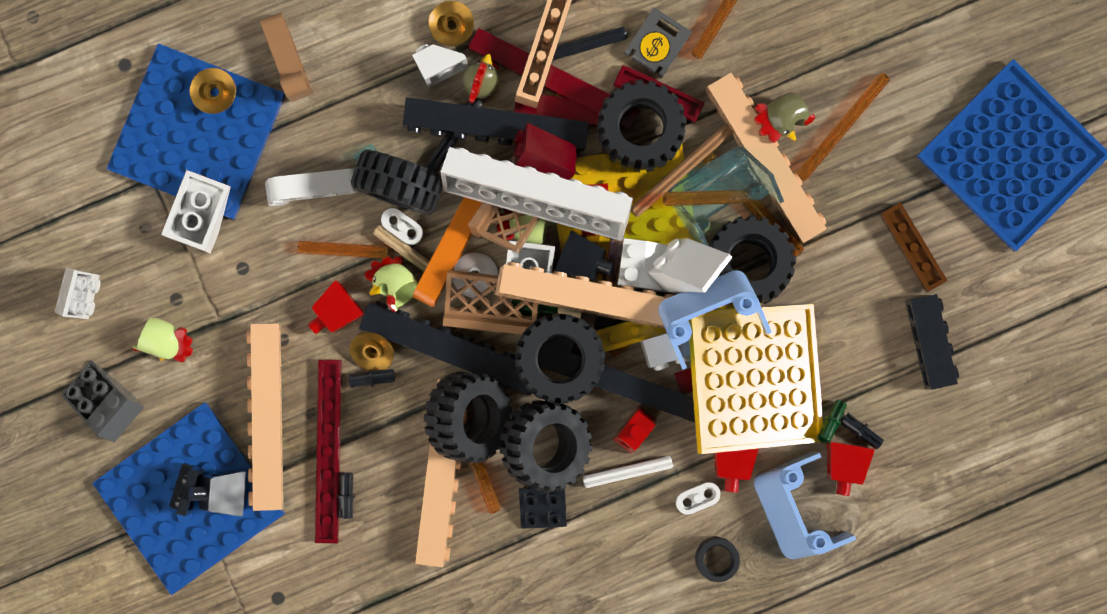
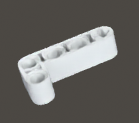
(296, 187)

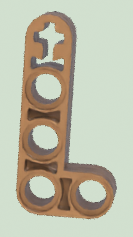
(292, 73)

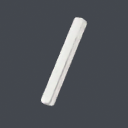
(627, 471)

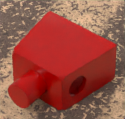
(335, 309)
(635, 430)
(847, 465)
(734, 466)

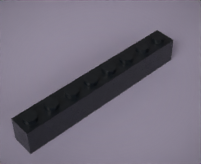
(486, 123)
(441, 344)

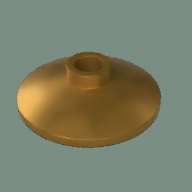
(451, 12)
(203, 85)
(371, 351)

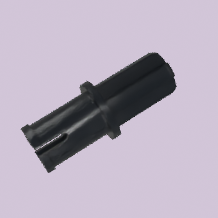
(371, 378)
(861, 431)
(346, 496)

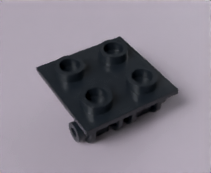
(542, 508)

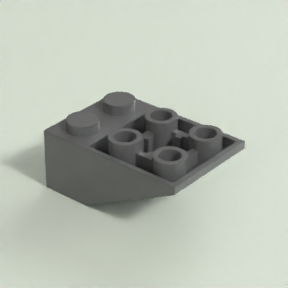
(102, 402)

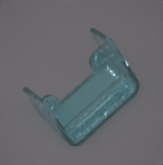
(730, 171)

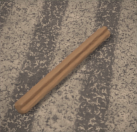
(681, 170)

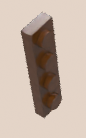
(913, 247)

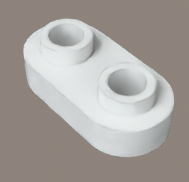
(402, 226)
(697, 498)

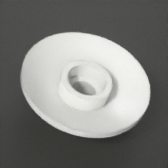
(472, 262)

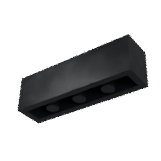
(932, 342)

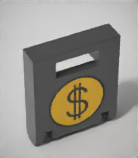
(654, 45)

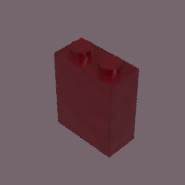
(544, 152)

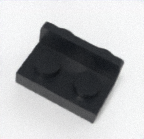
(188, 477)

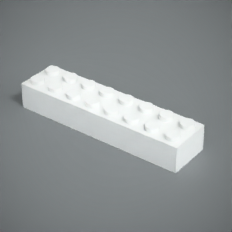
(536, 193)

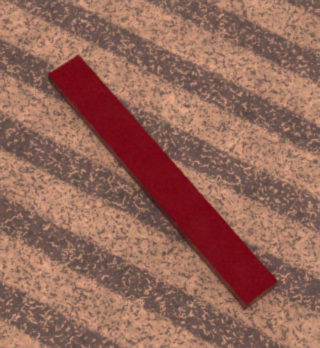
(556, 80)
(328, 451)

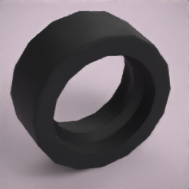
(734, 564)

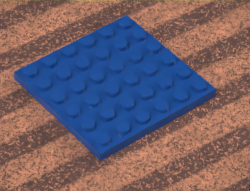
(171, 135)
(1013, 155)
(143, 486)

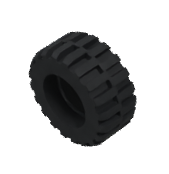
(641, 96)
(397, 181)
(771, 241)
(559, 390)
(447, 410)
(571, 451)

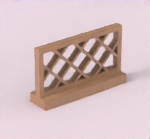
(486, 216)
(484, 320)

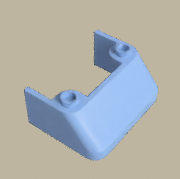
(687, 305)
(783, 515)

